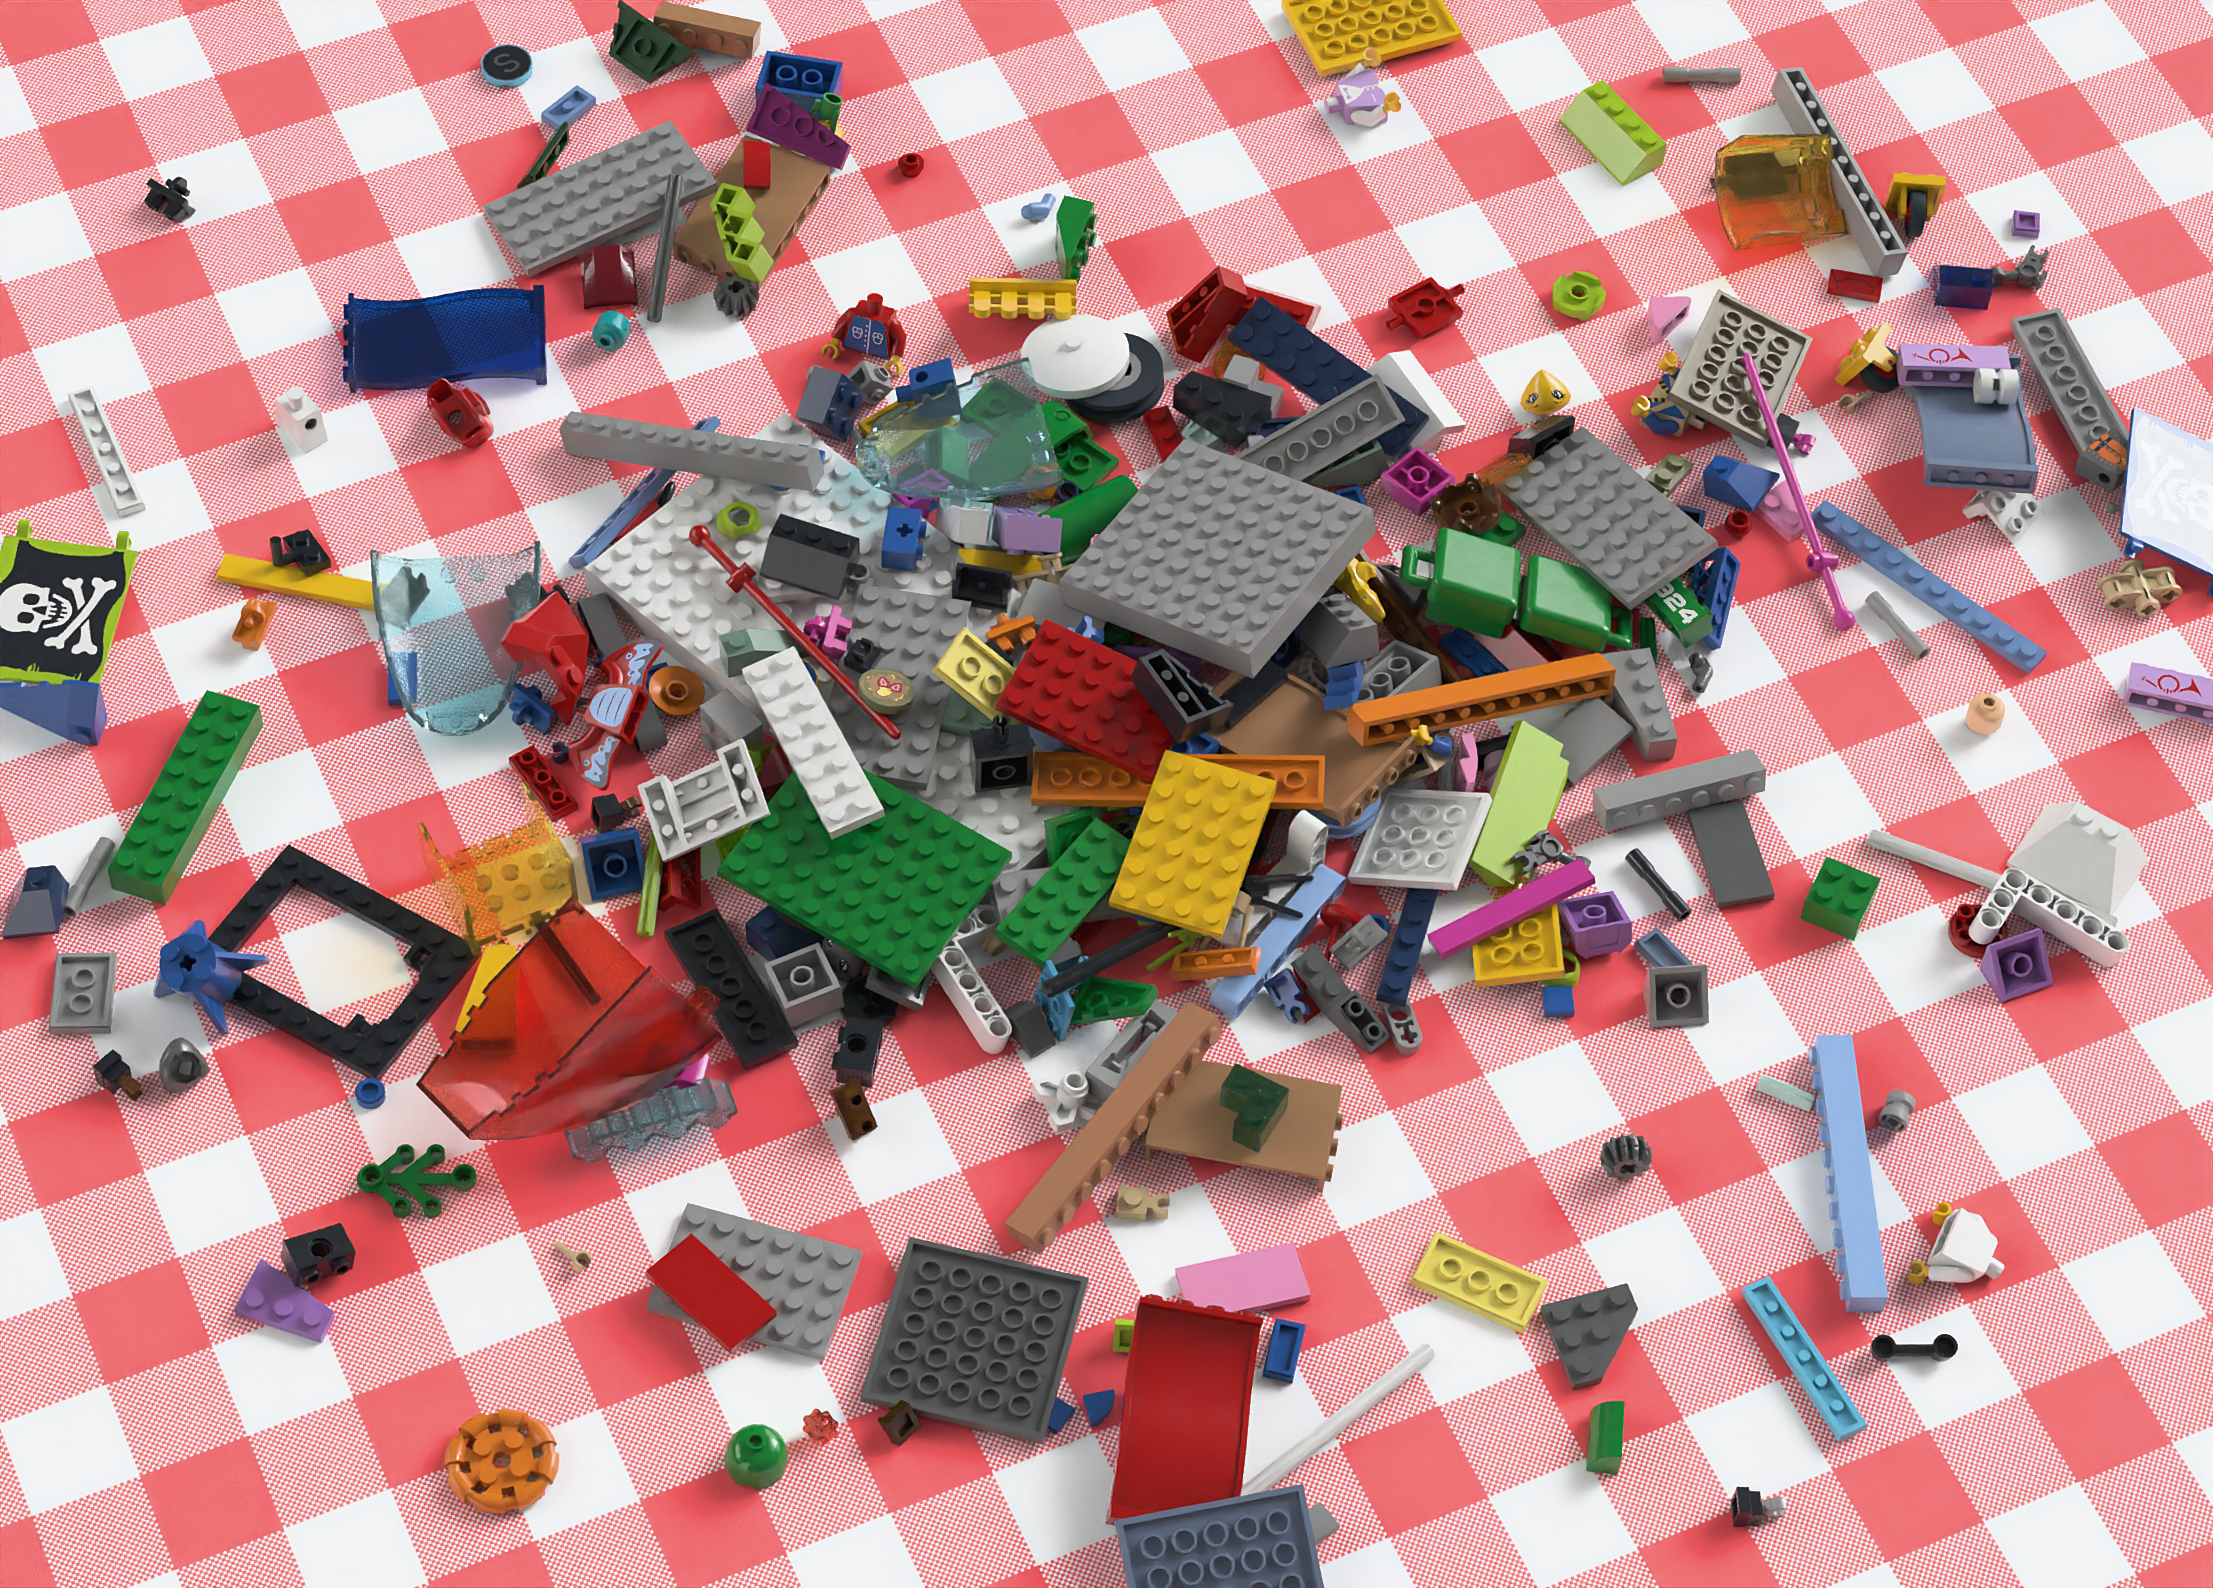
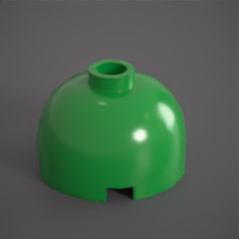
(756, 1456)

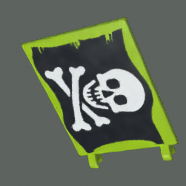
(60, 606)

